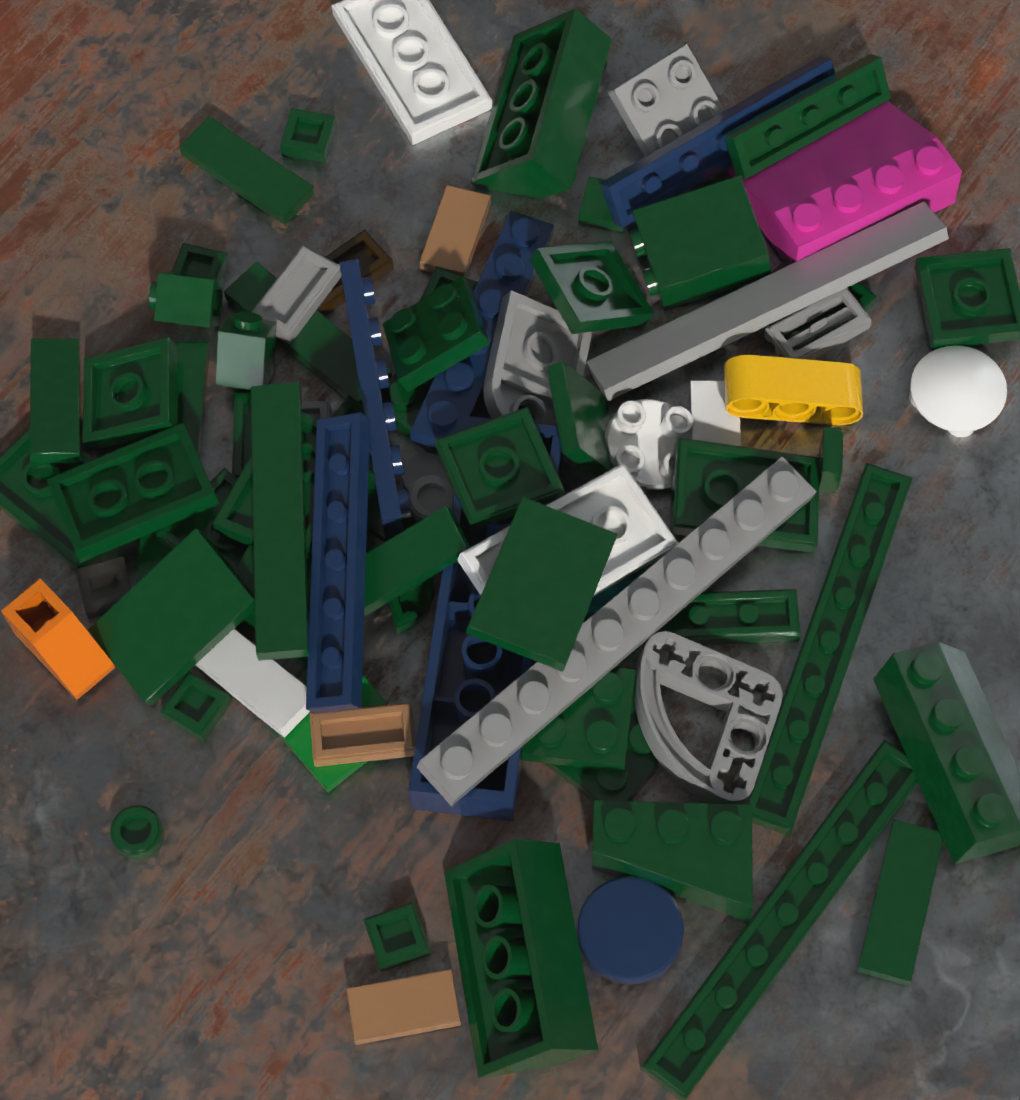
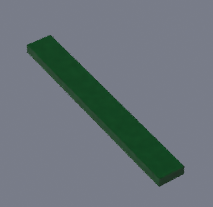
(827, 648)
(781, 923)

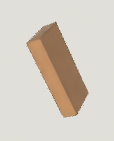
(455, 231)
(363, 734)
(403, 1007)

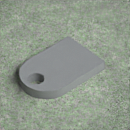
(523, 345)

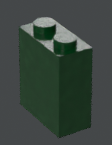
(700, 243)

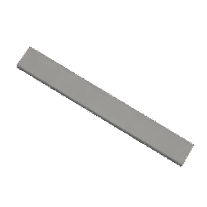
(766, 300)

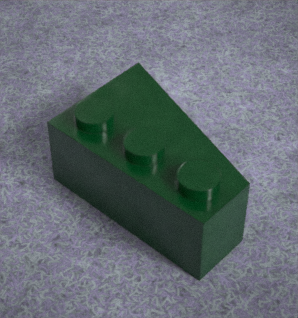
(684, 847)

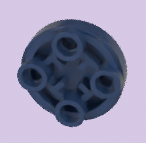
(630, 930)

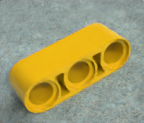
(793, 390)

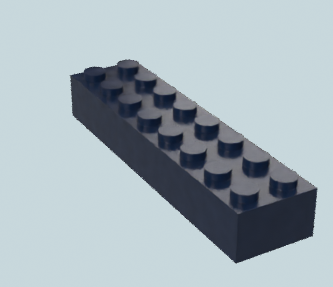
(468, 675)

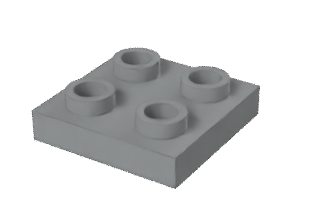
(666, 100)

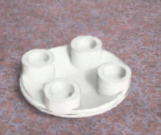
(958, 389)
(644, 439)

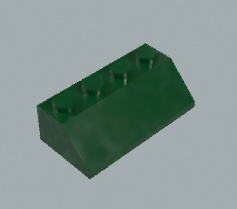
(543, 108)
(953, 748)
(520, 959)

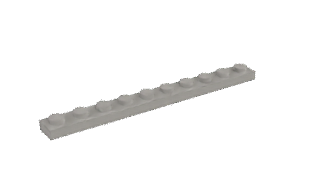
(615, 631)

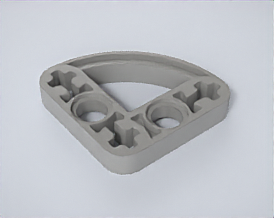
(740, 714)

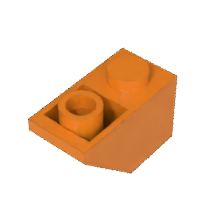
(57, 639)

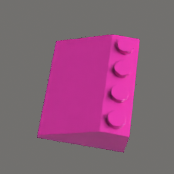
(850, 182)

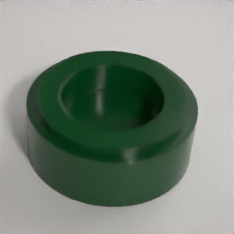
(137, 832)

